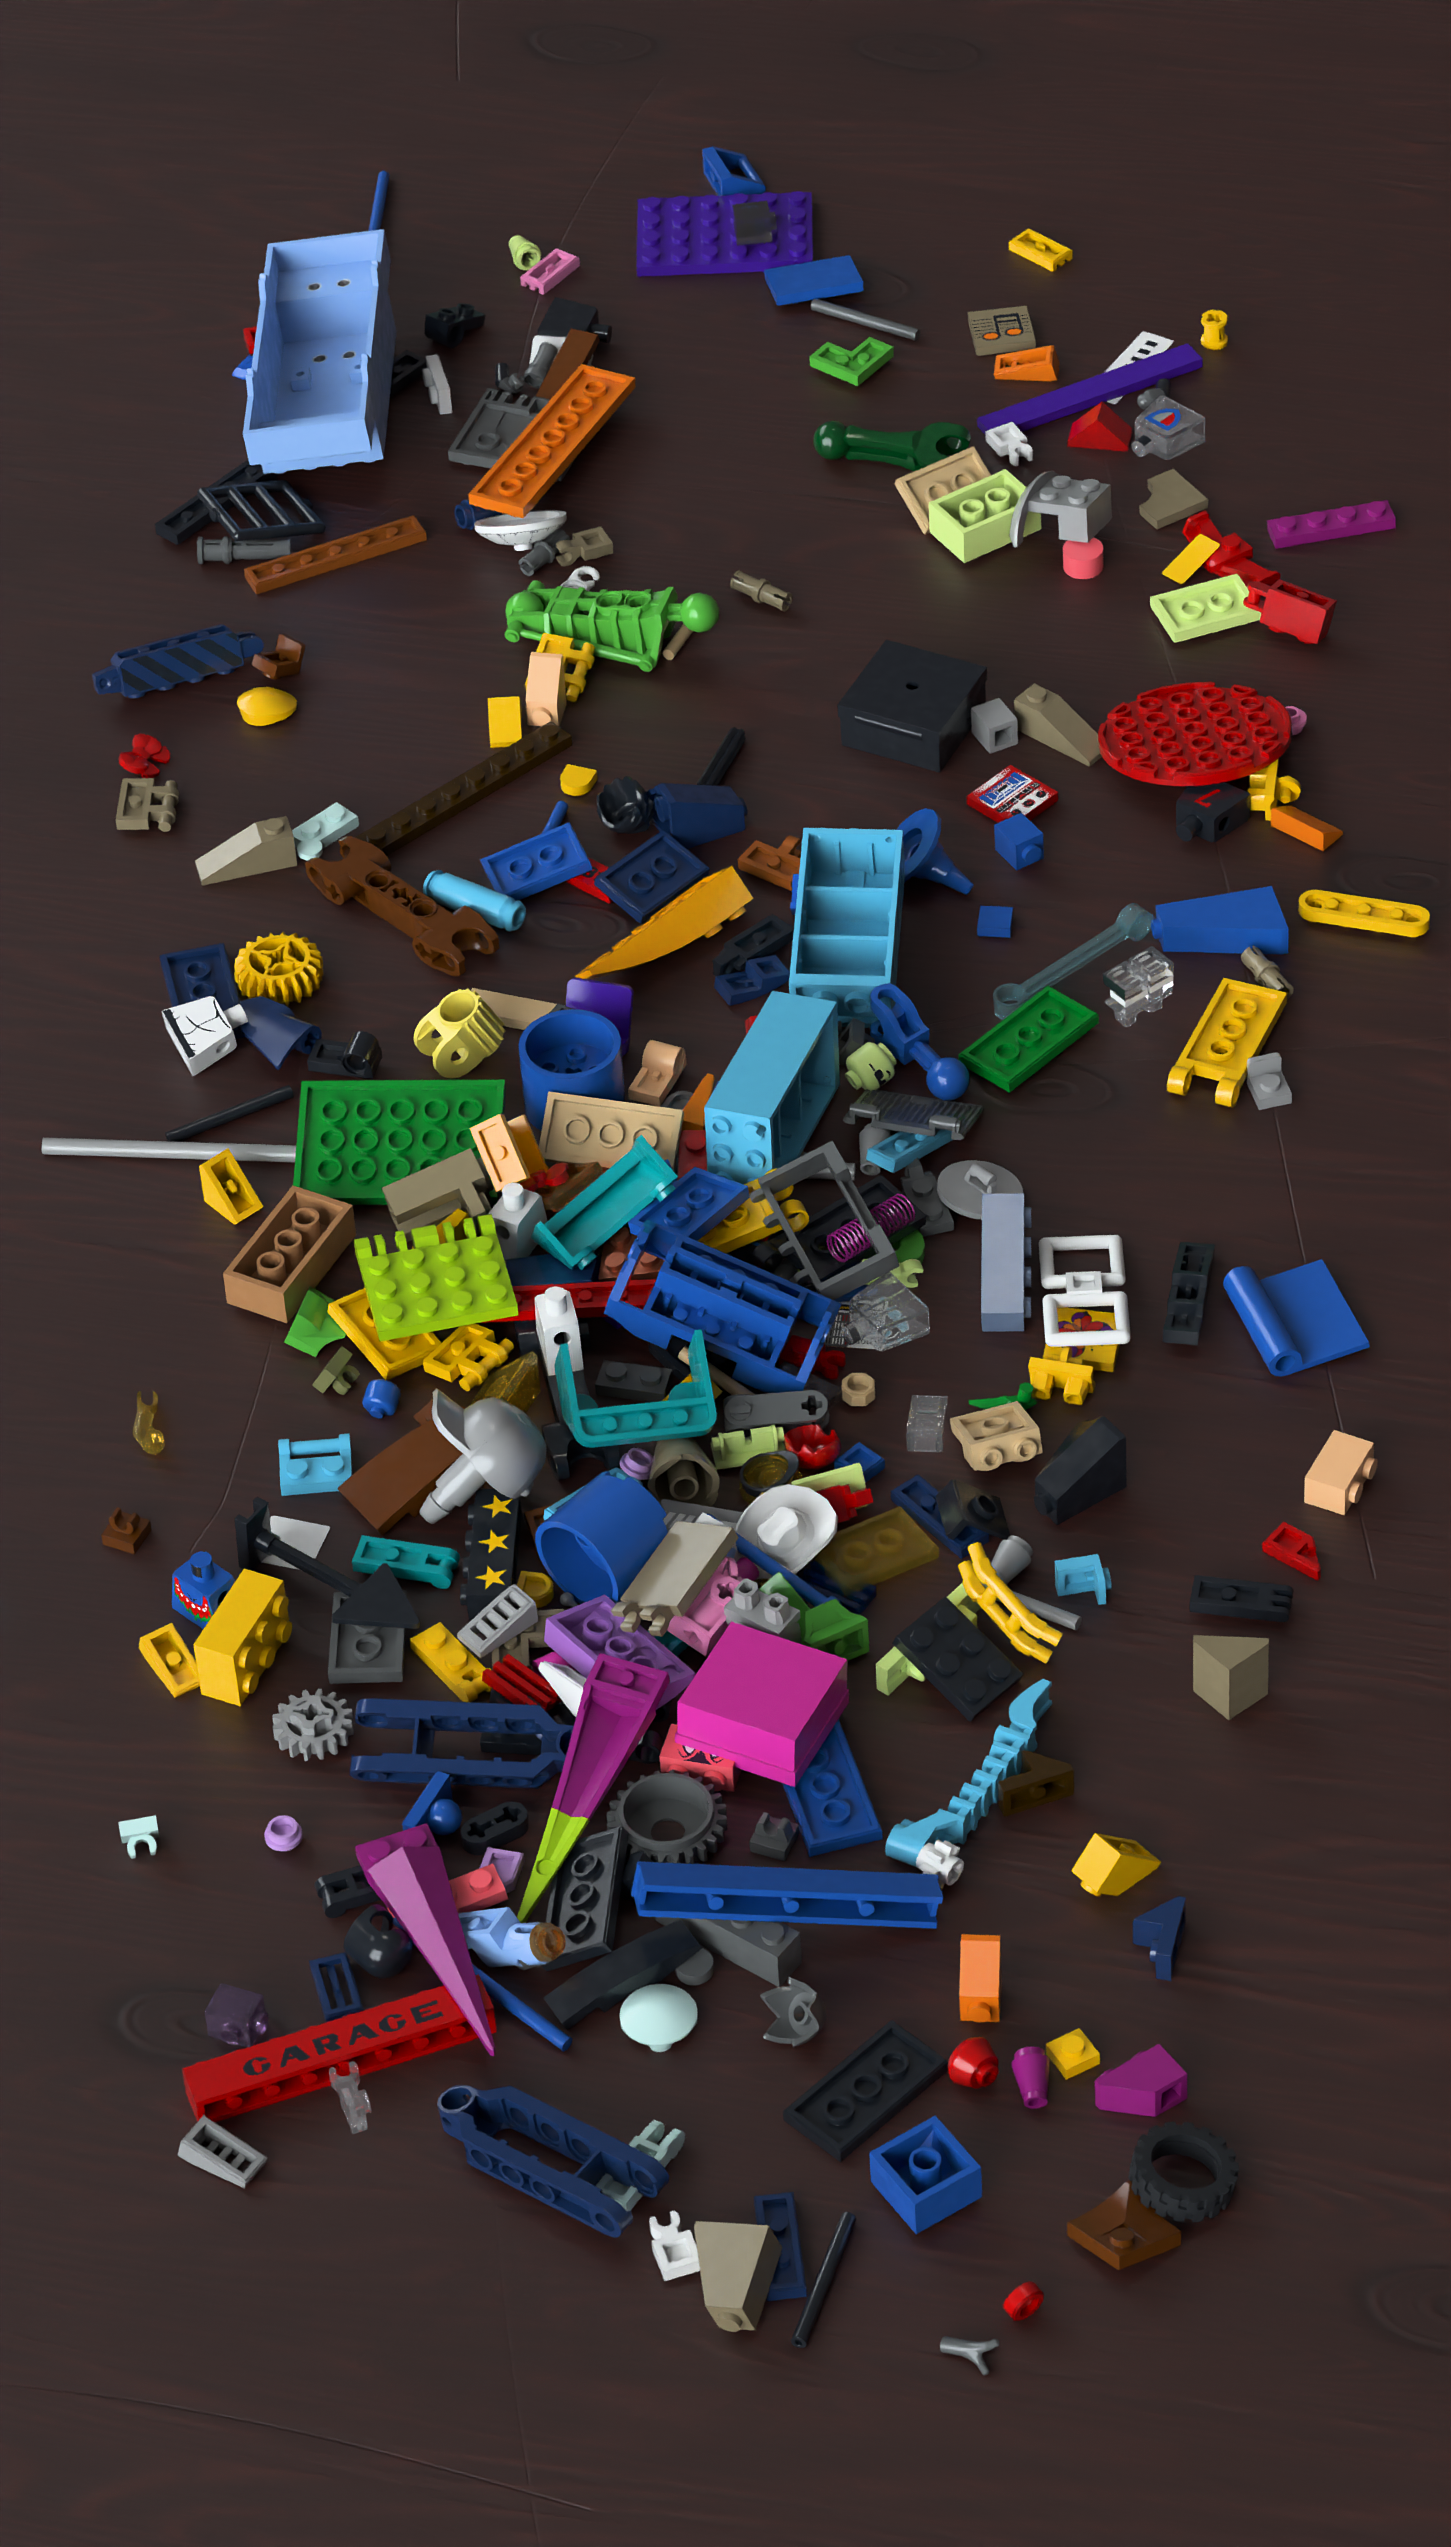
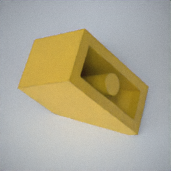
(1113, 1865)

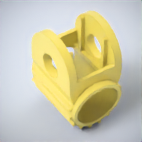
(465, 1027)

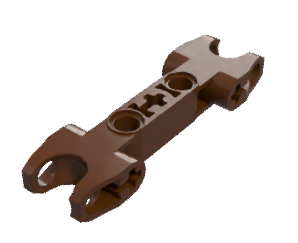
(435, 931)

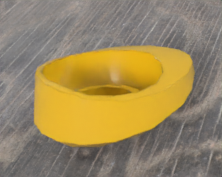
(266, 705)

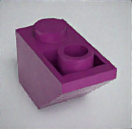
(1142, 2085)

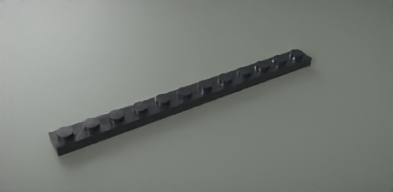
(195, 515)

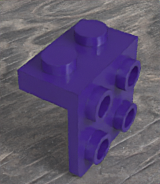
(605, 999)

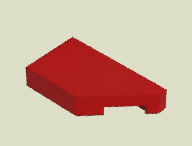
(1294, 1549)

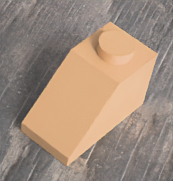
(545, 689)

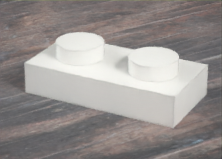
(437, 384)

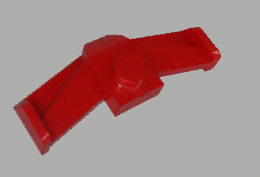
(1232, 554)

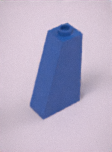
(1223, 923)

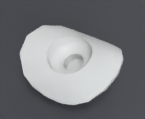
(788, 1525)

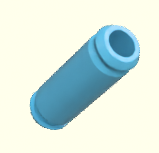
(491, 905)

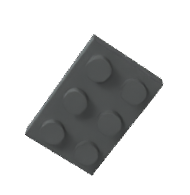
(364, 1651)

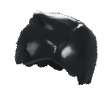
(625, 806)

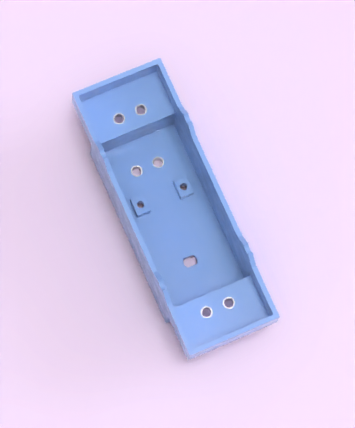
(321, 354)

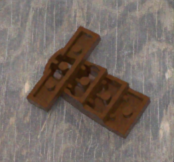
(402, 1474)

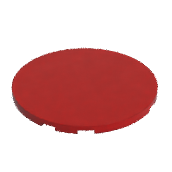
(1195, 734)

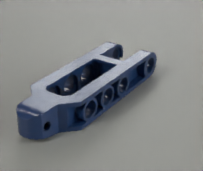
(433, 1716)
(576, 2195)

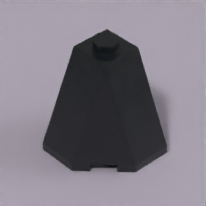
(1082, 1470)

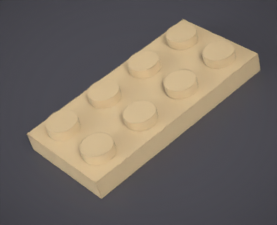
(604, 1130)

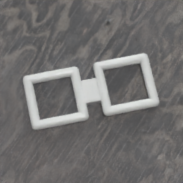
(1084, 1290)

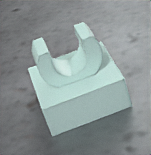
(138, 1831)

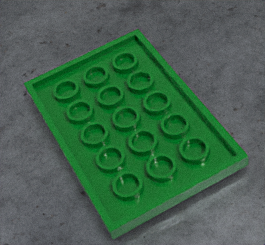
(380, 1131)

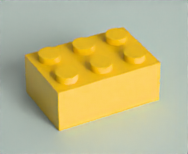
(242, 1637)

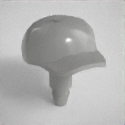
(497, 1447)

